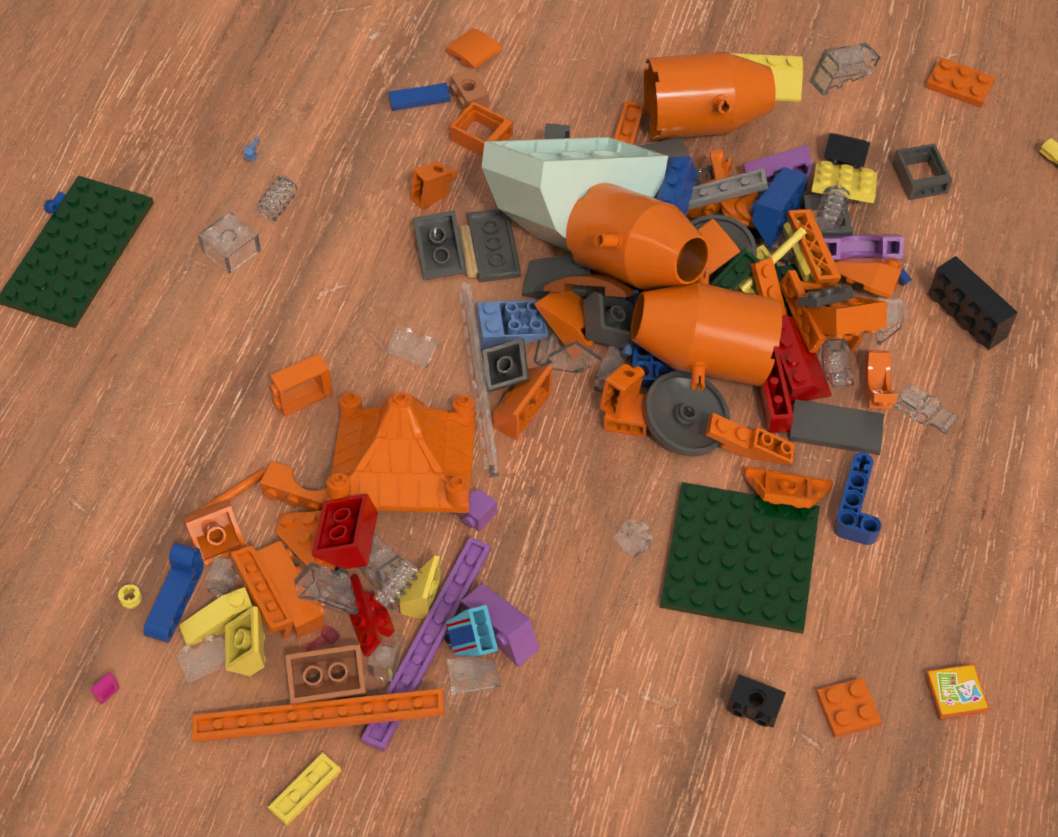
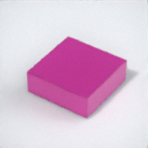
(104, 688)

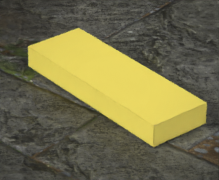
(304, 789)

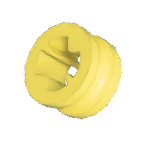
(130, 604)

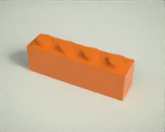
(282, 571)

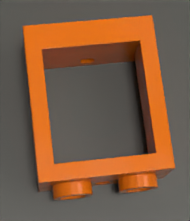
(502, 126)
(304, 394)

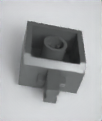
(608, 319)

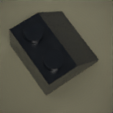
(846, 150)

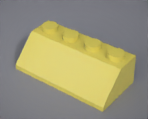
(786, 72)

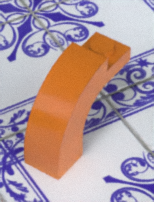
(877, 379)

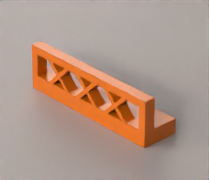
(816, 243)
(262, 591)

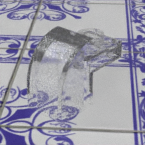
(835, 362)

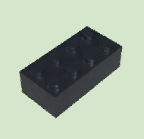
(972, 303)

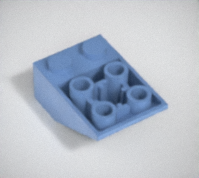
(509, 321)

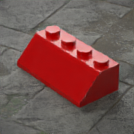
(801, 369)

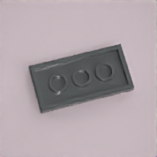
(493, 245)
(837, 427)

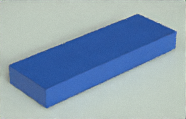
(419, 96)

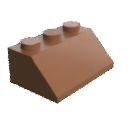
(325, 674)

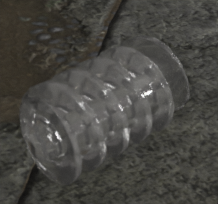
(276, 198)
(832, 208)
(395, 582)

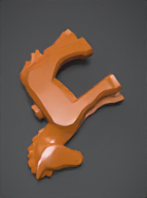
(735, 207)

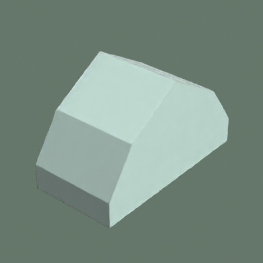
(544, 178)

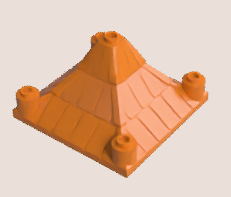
(404, 454)

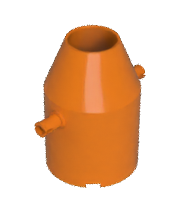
(705, 94)
(635, 238)
(709, 331)

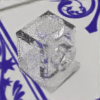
(221, 577)

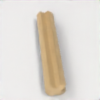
(468, 251)

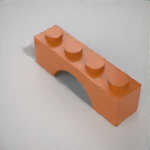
(281, 485)

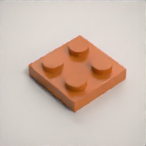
(848, 707)

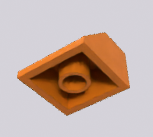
(214, 531)

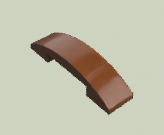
(612, 286)

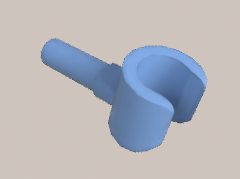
(250, 152)

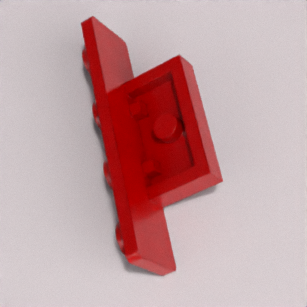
(370, 620)

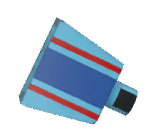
(471, 633)

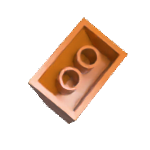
(850, 317)
(523, 402)

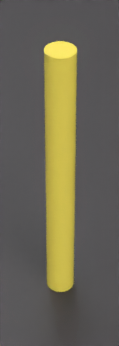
(777, 255)

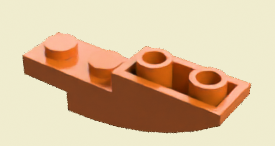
(750, 443)

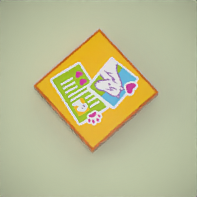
(957, 691)

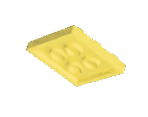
(858, 182)

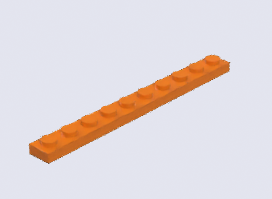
(318, 715)

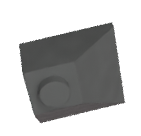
(505, 365)

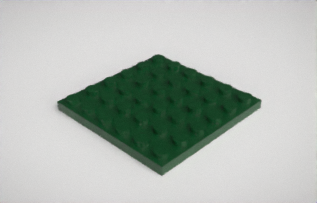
(740, 558)

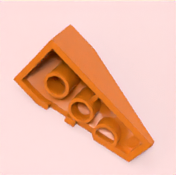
(876, 274)

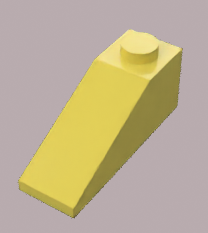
(215, 616)

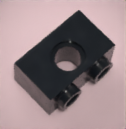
(748, 690)

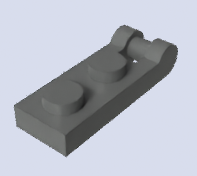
(826, 296)

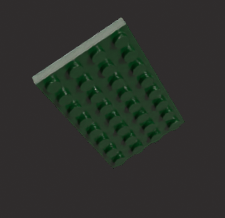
(75, 251)

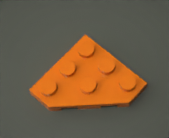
(299, 534)

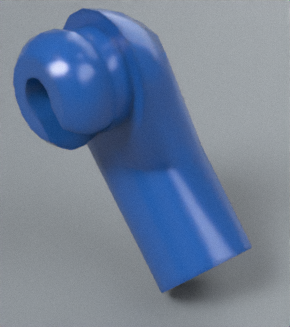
(51, 206)

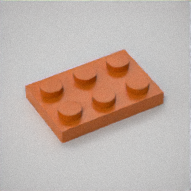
(960, 82)

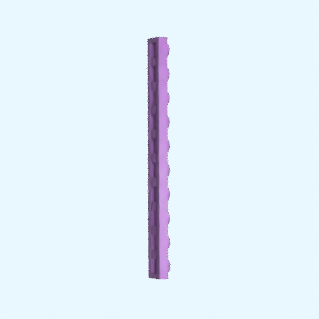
(431, 635)

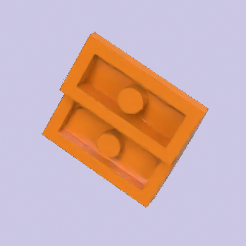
(473, 48)
(720, 245)

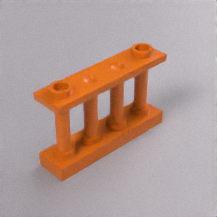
(812, 336)

